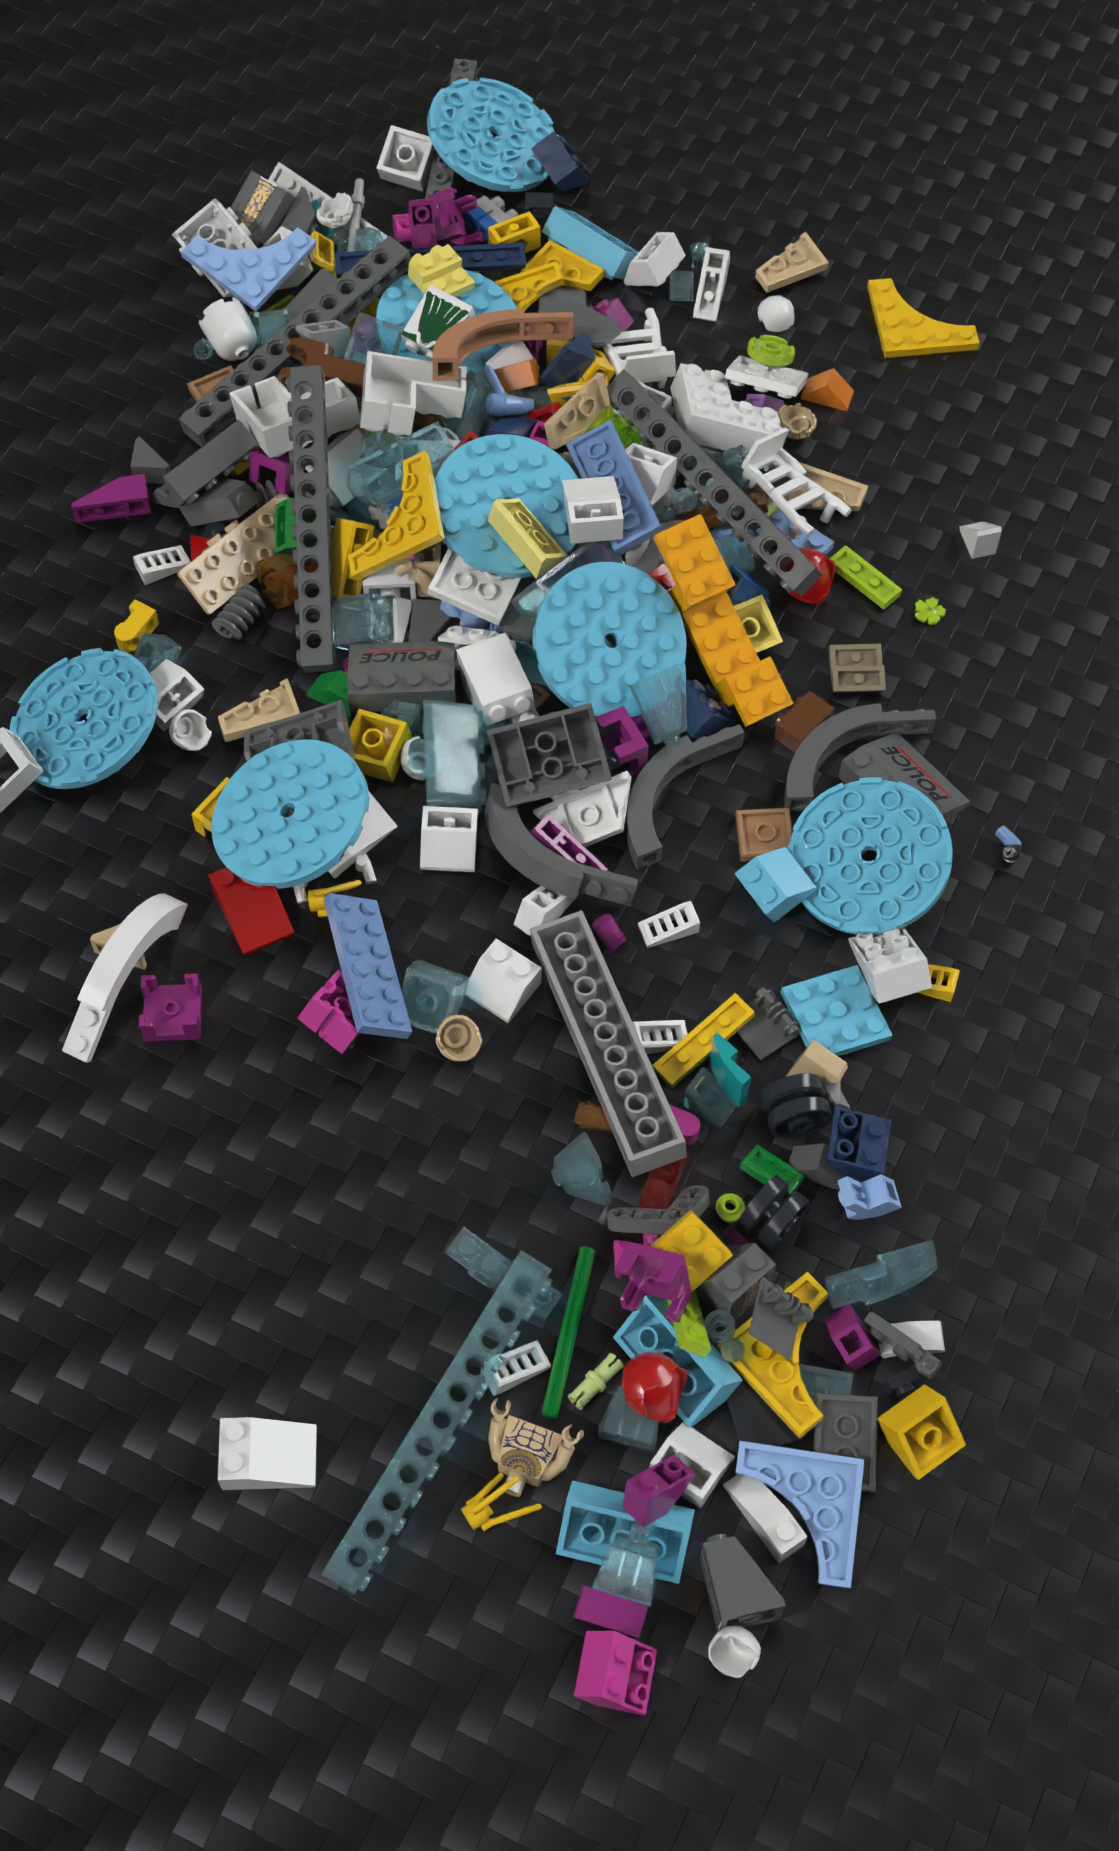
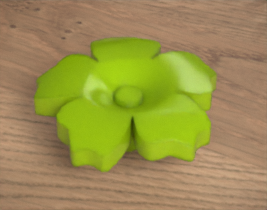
(929, 611)

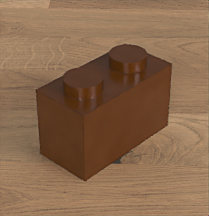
(801, 720)

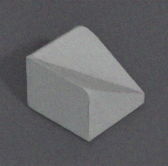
(835, 1096)

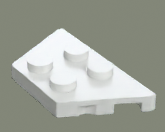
(593, 811)

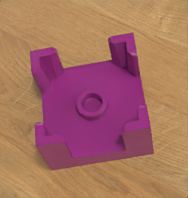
(450, 221)
(279, 464)
(624, 740)
(171, 1010)
(655, 1274)

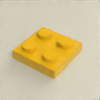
(701, 1247)

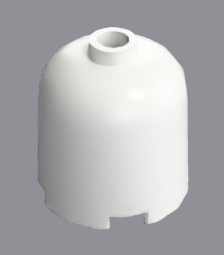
(229, 329)

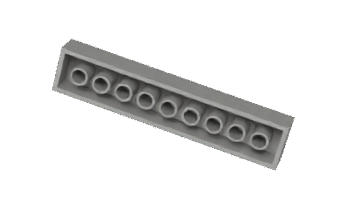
(608, 1044)

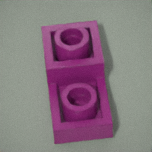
(610, 1611)

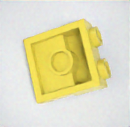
(442, 270)

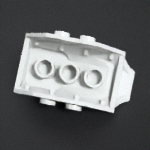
(216, 227)

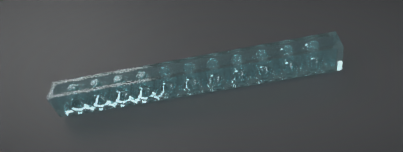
(523, 1270)

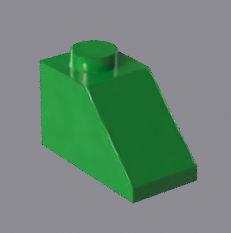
(331, 688)

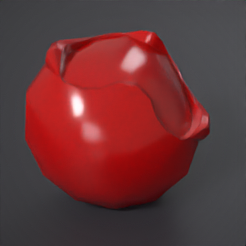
(820, 589)
(653, 1385)

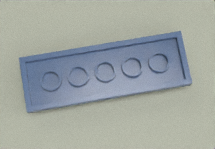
(603, 455)
(367, 966)

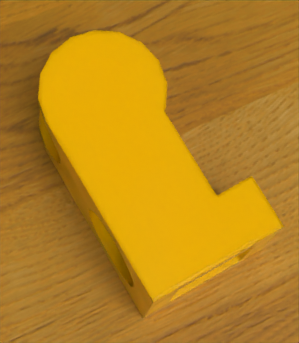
(142, 620)

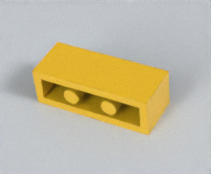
(346, 539)

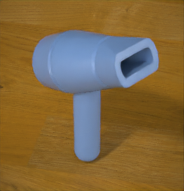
(501, 403)

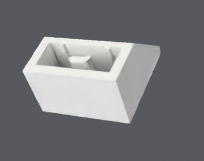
(655, 261)
(654, 470)
(175, 690)
(448, 839)
(699, 1455)

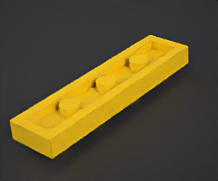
(697, 1044)

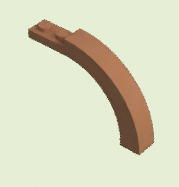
(495, 328)

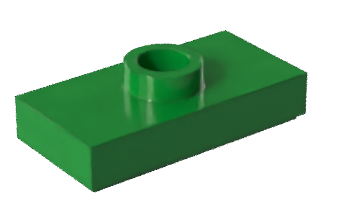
(764, 1165)

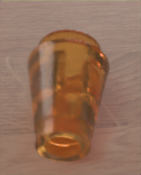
(591, 1117)

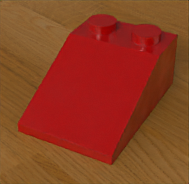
(251, 911)

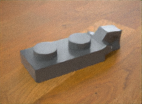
(902, 1345)

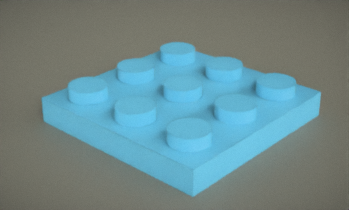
(837, 1011)

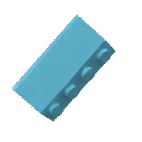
(589, 242)
(708, 1378)
(596, 1515)

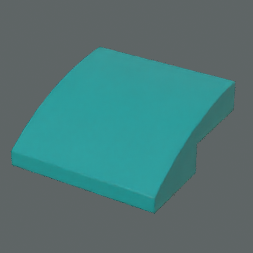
(727, 1072)

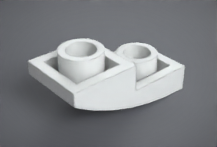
(925, 1333)

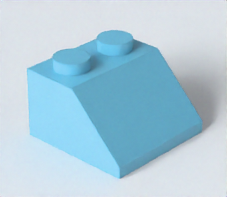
(776, 882)

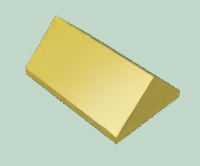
(525, 535)
(758, 623)

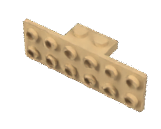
(232, 558)

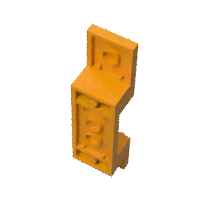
(715, 625)

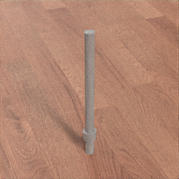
(358, 201)

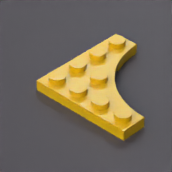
(531, 284)
(910, 333)
(410, 526)
(776, 1377)

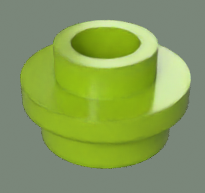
(729, 1215)

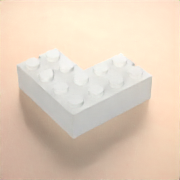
(400, 386)
(712, 417)
(271, 421)

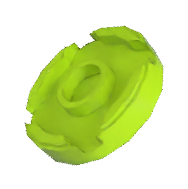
(771, 350)

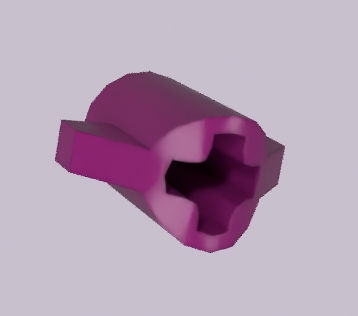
(608, 932)

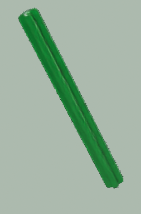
(568, 1333)

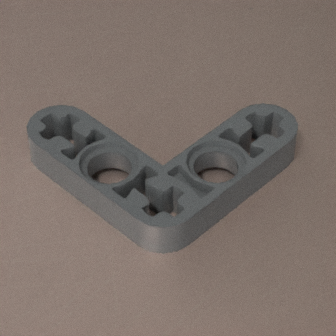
(658, 1220)

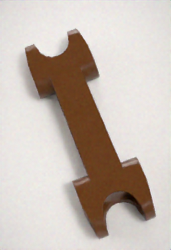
(348, 372)

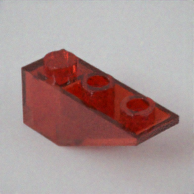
(662, 1185)

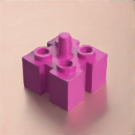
(331, 1014)

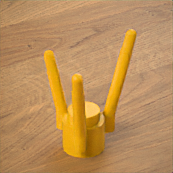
(317, 896)
(478, 1509)

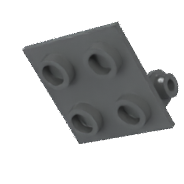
(770, 1026)
(777, 1318)

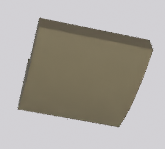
(856, 668)

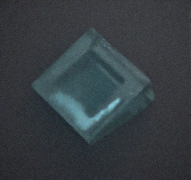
(681, 285)

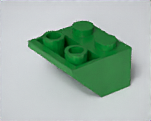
(283, 528)

